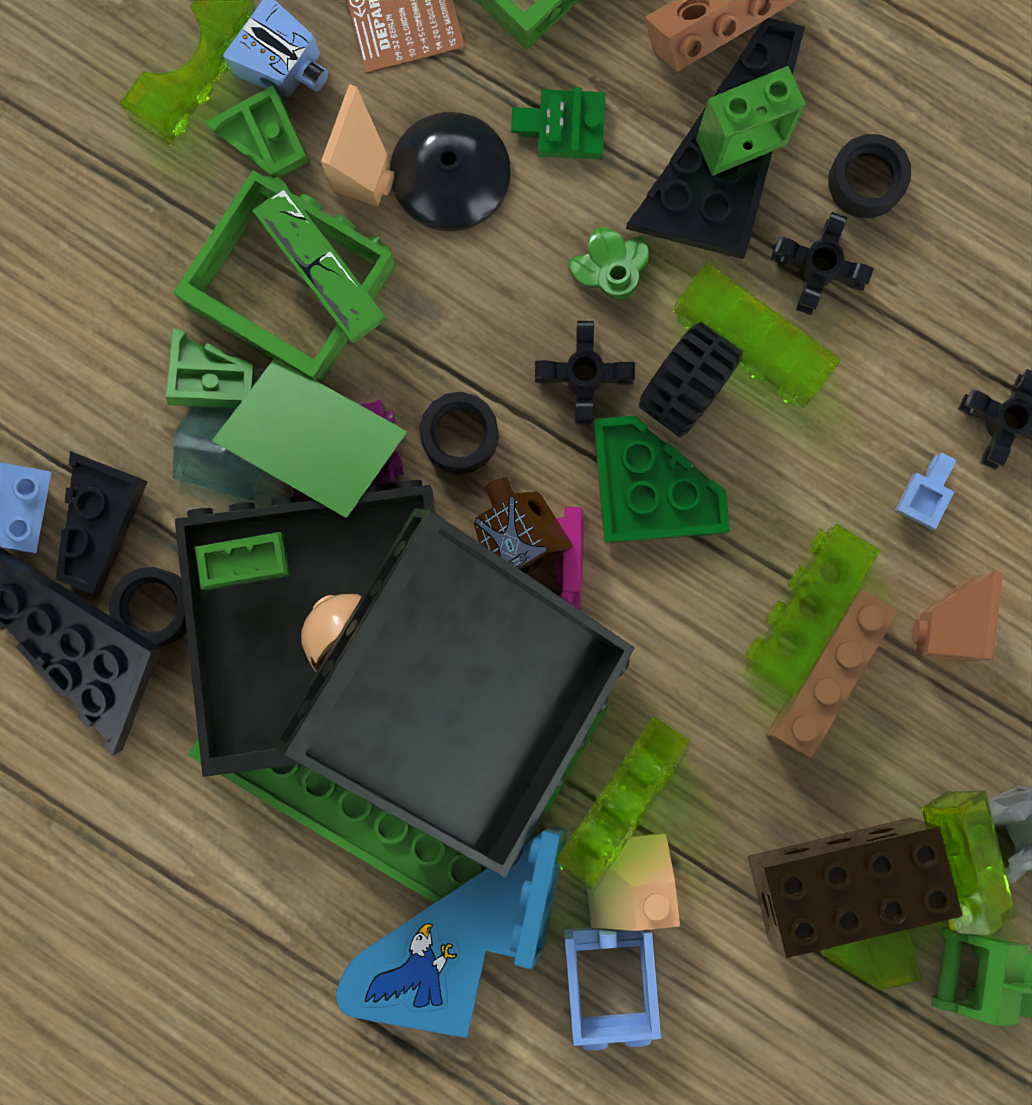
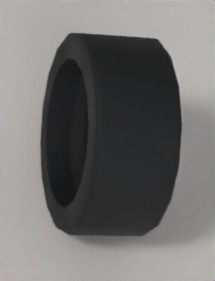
(883, 149)
(466, 402)
(130, 583)

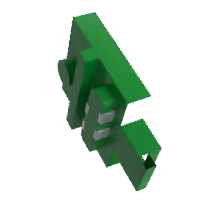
(567, 123)

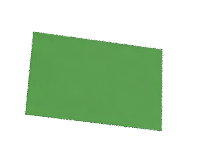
(310, 437)

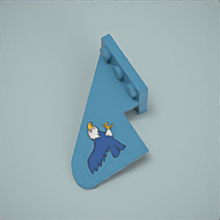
(433, 964)

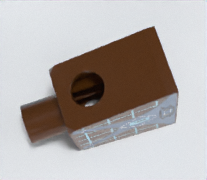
(520, 527)

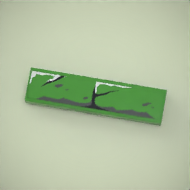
(319, 265)

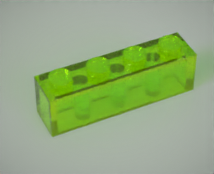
(769, 342)

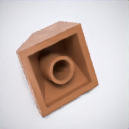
(962, 621)

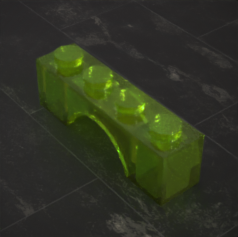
(167, 100)

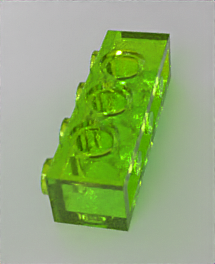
(853, 561)
(623, 804)

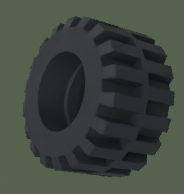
(690, 378)

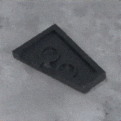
(98, 517)

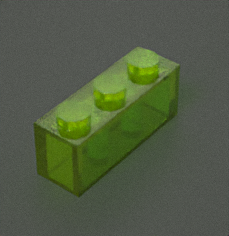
(974, 860)

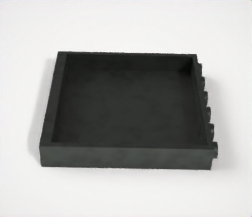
(248, 635)
(456, 693)

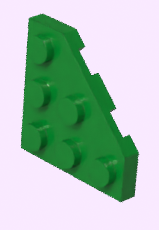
(652, 487)

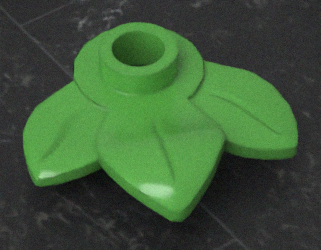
(608, 258)

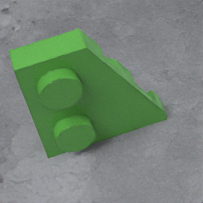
(205, 375)

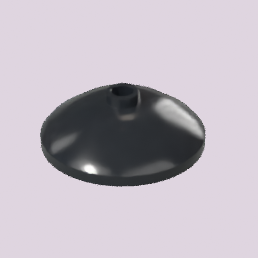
(454, 194)

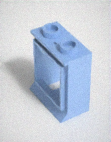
(632, 1028)

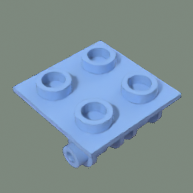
(22, 506)

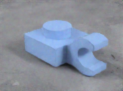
(926, 496)

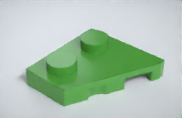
(263, 132)

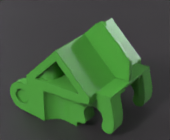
(1002, 979)

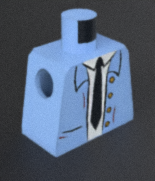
(276, 52)

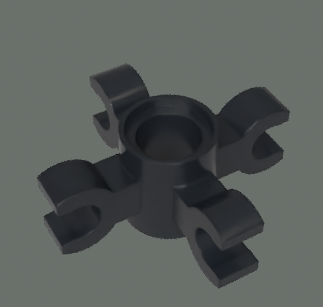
(851, 274)
(617, 373)
(982, 406)

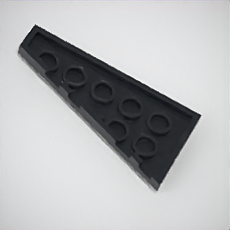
(718, 209)
(77, 649)

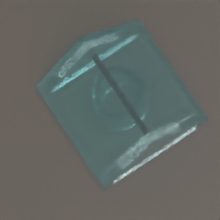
(207, 464)

